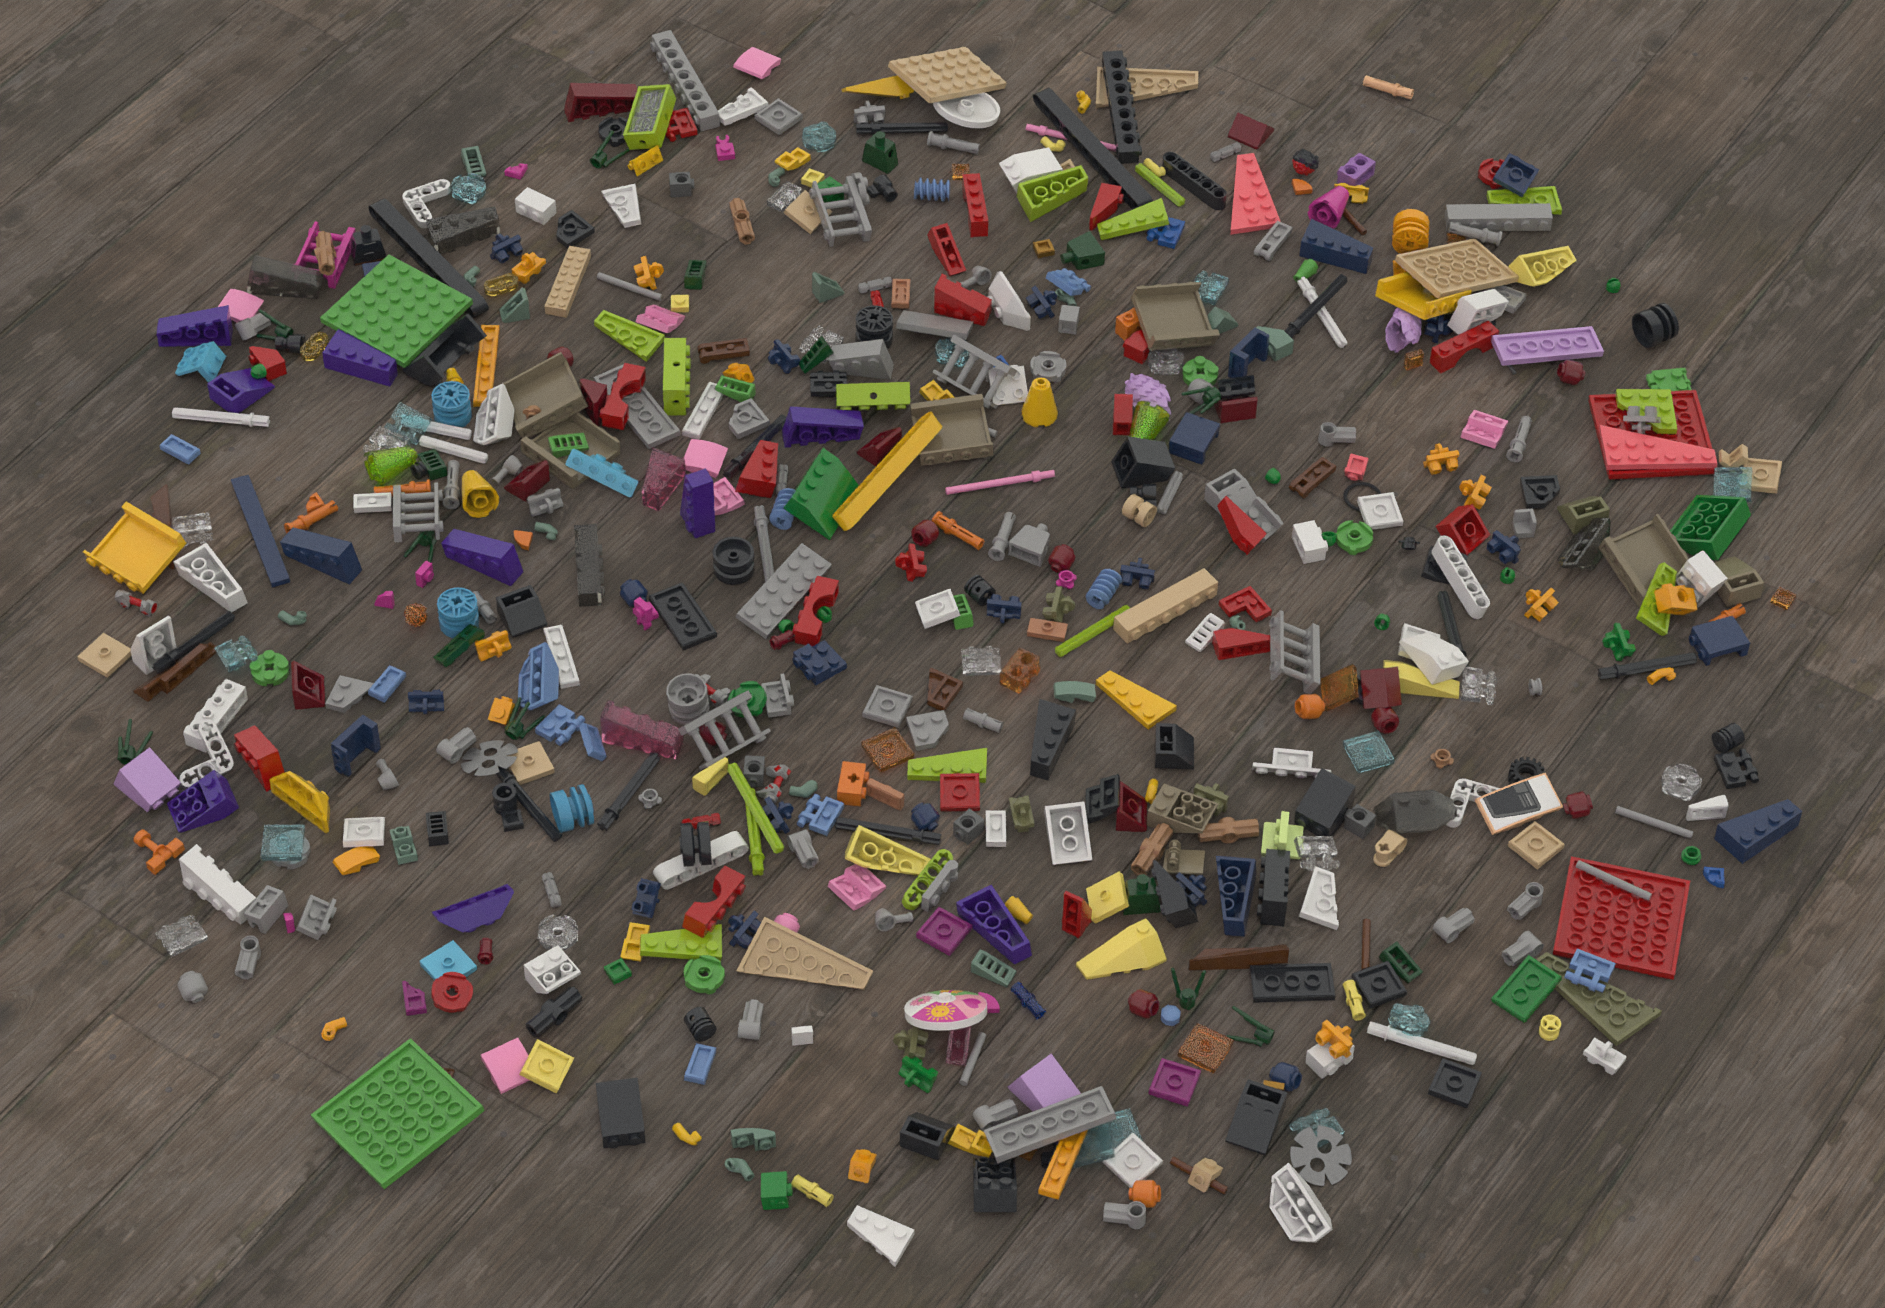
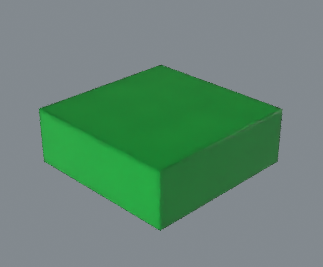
(617, 971)

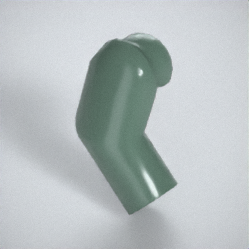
(773, 177)
(470, 275)
(1064, 297)
(546, 528)
(299, 618)
(1236, 623)
(739, 1166)

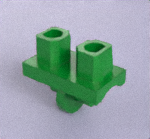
(1617, 642)
(916, 1074)

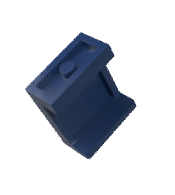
(1252, 346)
(1193, 438)
(1718, 639)
(353, 742)

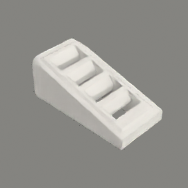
(1210, 622)
(1708, 809)

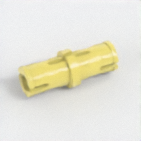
(1354, 1000)
(812, 1190)

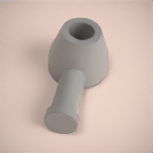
(980, 275)
(511, 466)
(387, 779)
(886, 920)

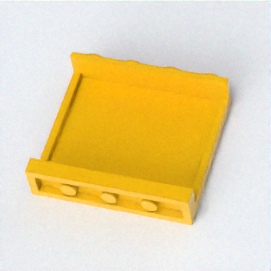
(1412, 297)
(136, 549)

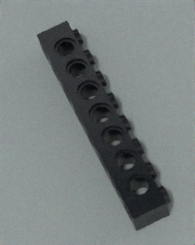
(1120, 107)

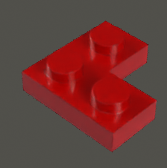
(1245, 600)

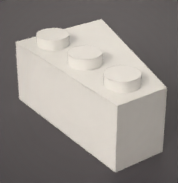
(1476, 309)

